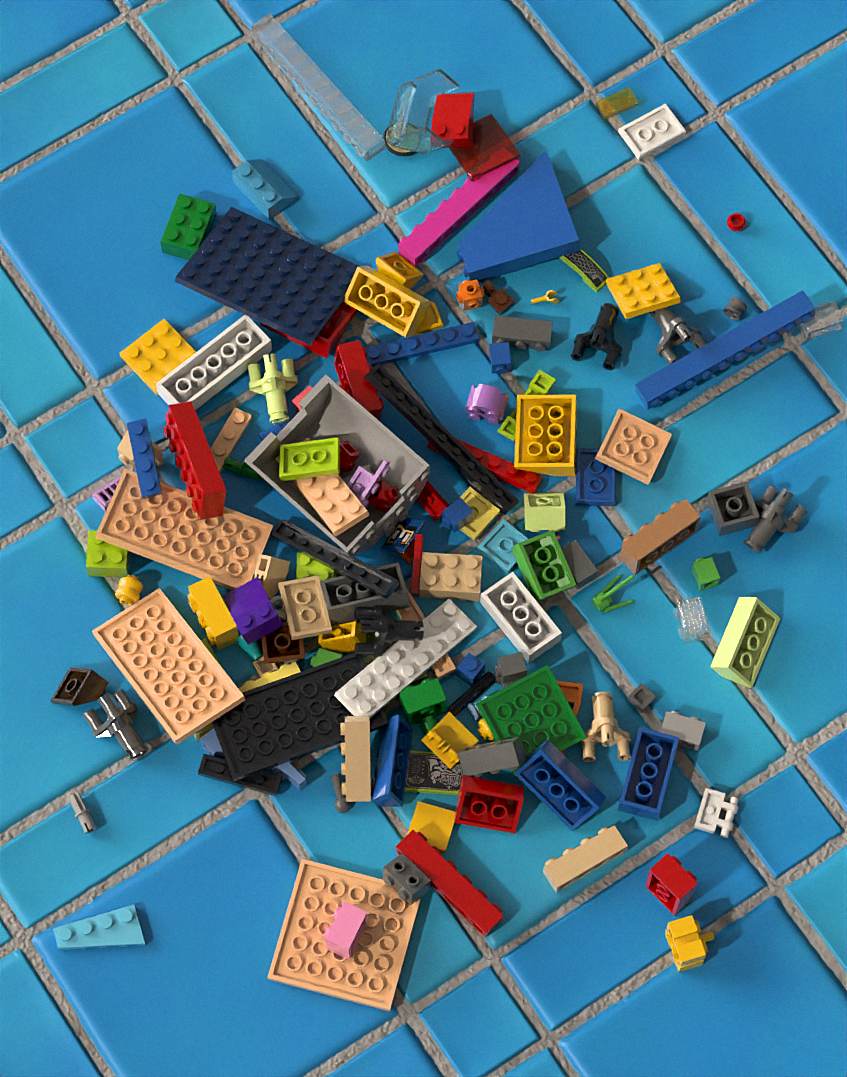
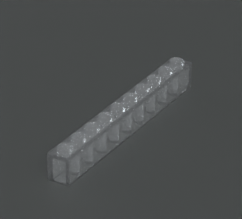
(317, 87)

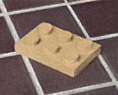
(305, 607)

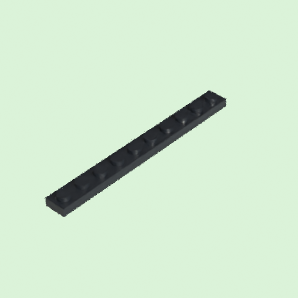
(441, 439)

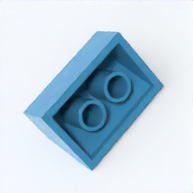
(263, 187)

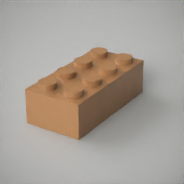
(659, 536)

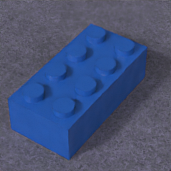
(648, 773)

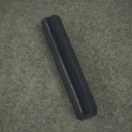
(471, 694)

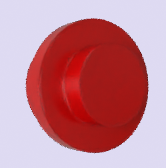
(736, 222)

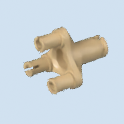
(605, 730)

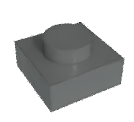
(641, 697)

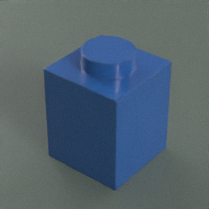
(500, 358)
(457, 515)
(470, 669)

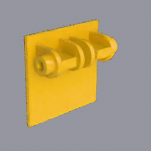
(448, 739)

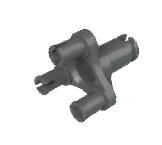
(674, 333)
(773, 518)
(118, 723)

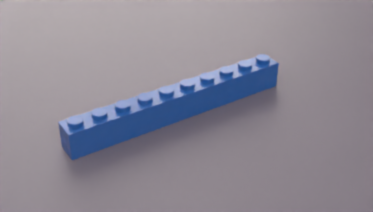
(725, 350)

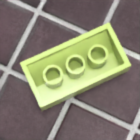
(745, 641)

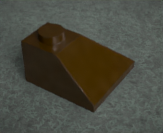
(79, 687)

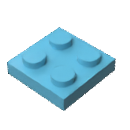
(499, 543)

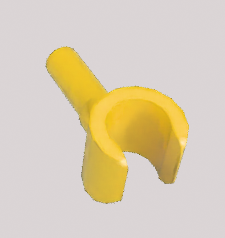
(548, 297)

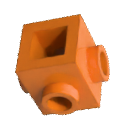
(470, 294)

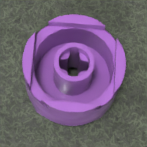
(486, 403)

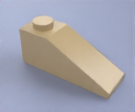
(271, 572)

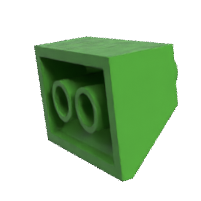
(543, 566)

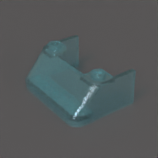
(413, 109)

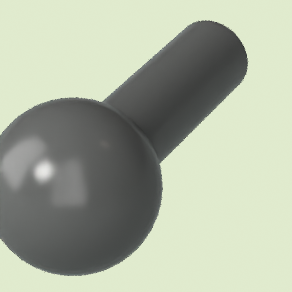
(340, 804)

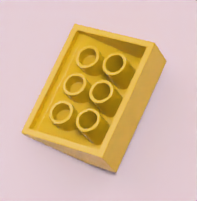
(546, 434)

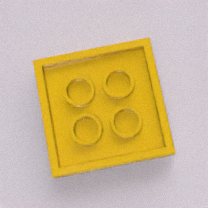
(643, 291)
(157, 353)

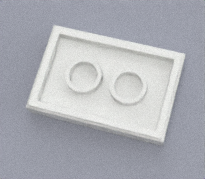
(652, 131)

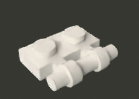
(710, 809)

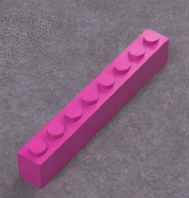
(454, 213)

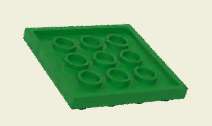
(533, 711)

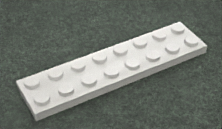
(405, 661)

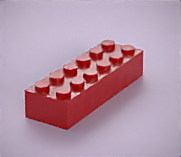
(195, 460)

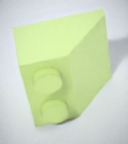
(544, 511)

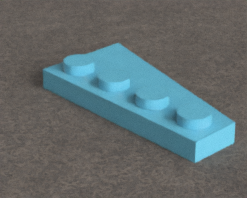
(103, 930)

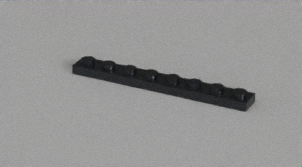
(335, 558)

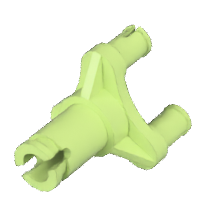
(273, 385)

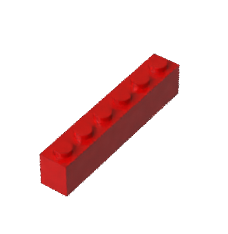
(451, 884)

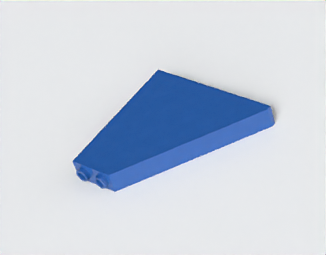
(521, 227)

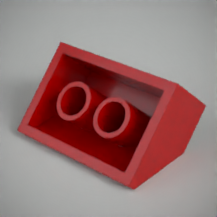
(489, 804)

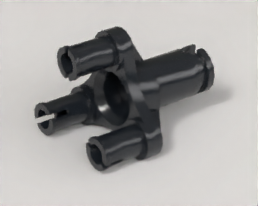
(600, 337)
(385, 630)

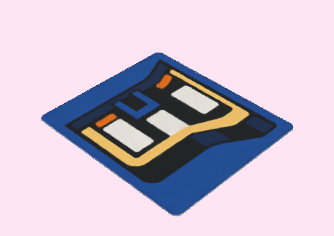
(402, 535)

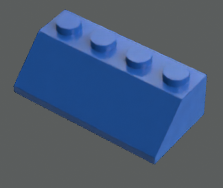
(392, 763)
(560, 785)

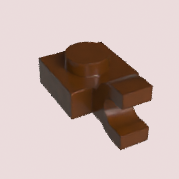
(498, 300)

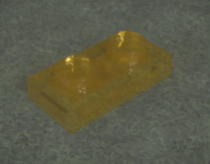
(617, 103)

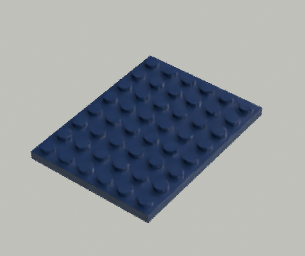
(269, 276)

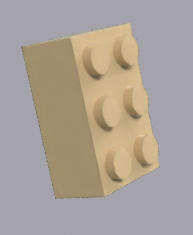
(450, 576)

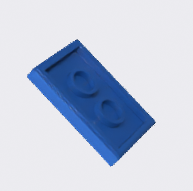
(594, 480)

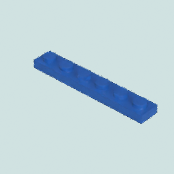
(422, 344)

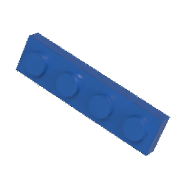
(144, 458)

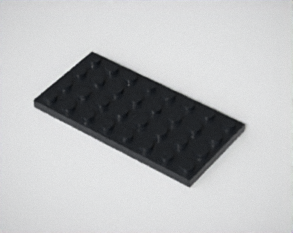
(289, 718)

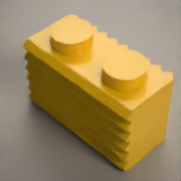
(342, 638)

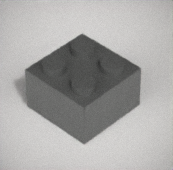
(733, 508)

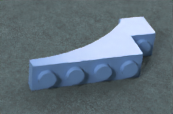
(295, 776)

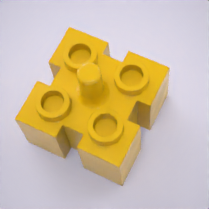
(686, 943)

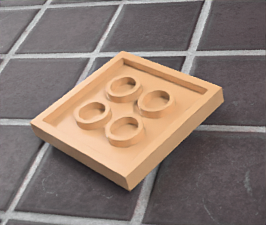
(633, 446)

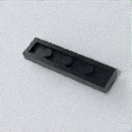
(217, 769)

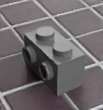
(406, 879)

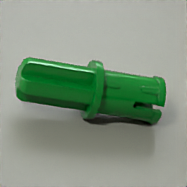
(240, 467)

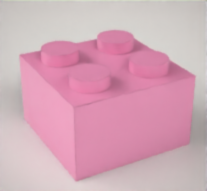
(346, 930)

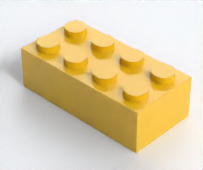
(386, 301)

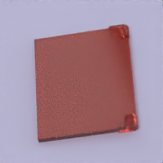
(489, 150)

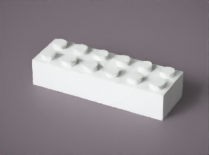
(215, 364)

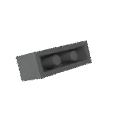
(522, 333)
(492, 757)

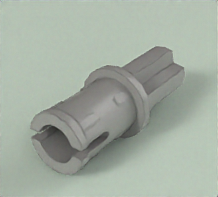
(82, 813)

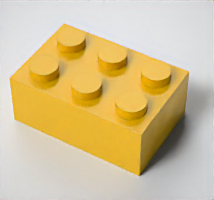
(212, 613)

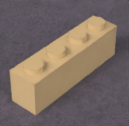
(357, 758)
(585, 858)

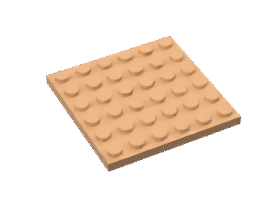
(378, 958)

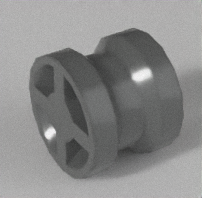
(735, 308)

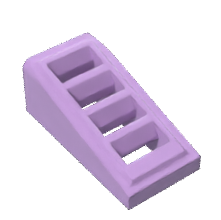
(104, 491)

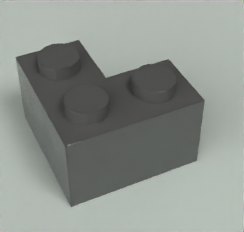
(510, 669)

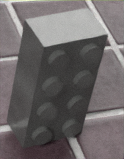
(345, 595)

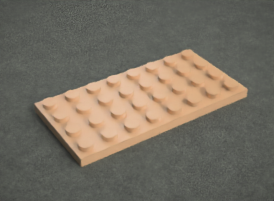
(173, 535)
(168, 666)

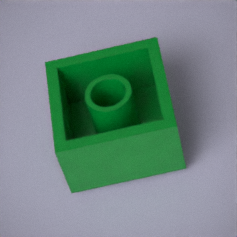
(422, 701)

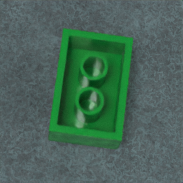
(188, 226)

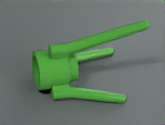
(602, 599)

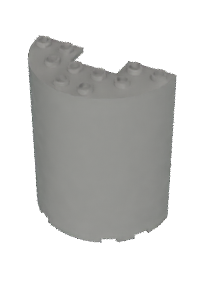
(331, 414)

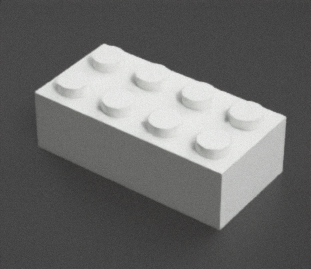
(520, 617)

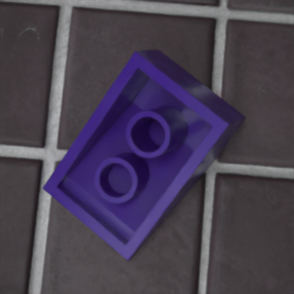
(252, 610)

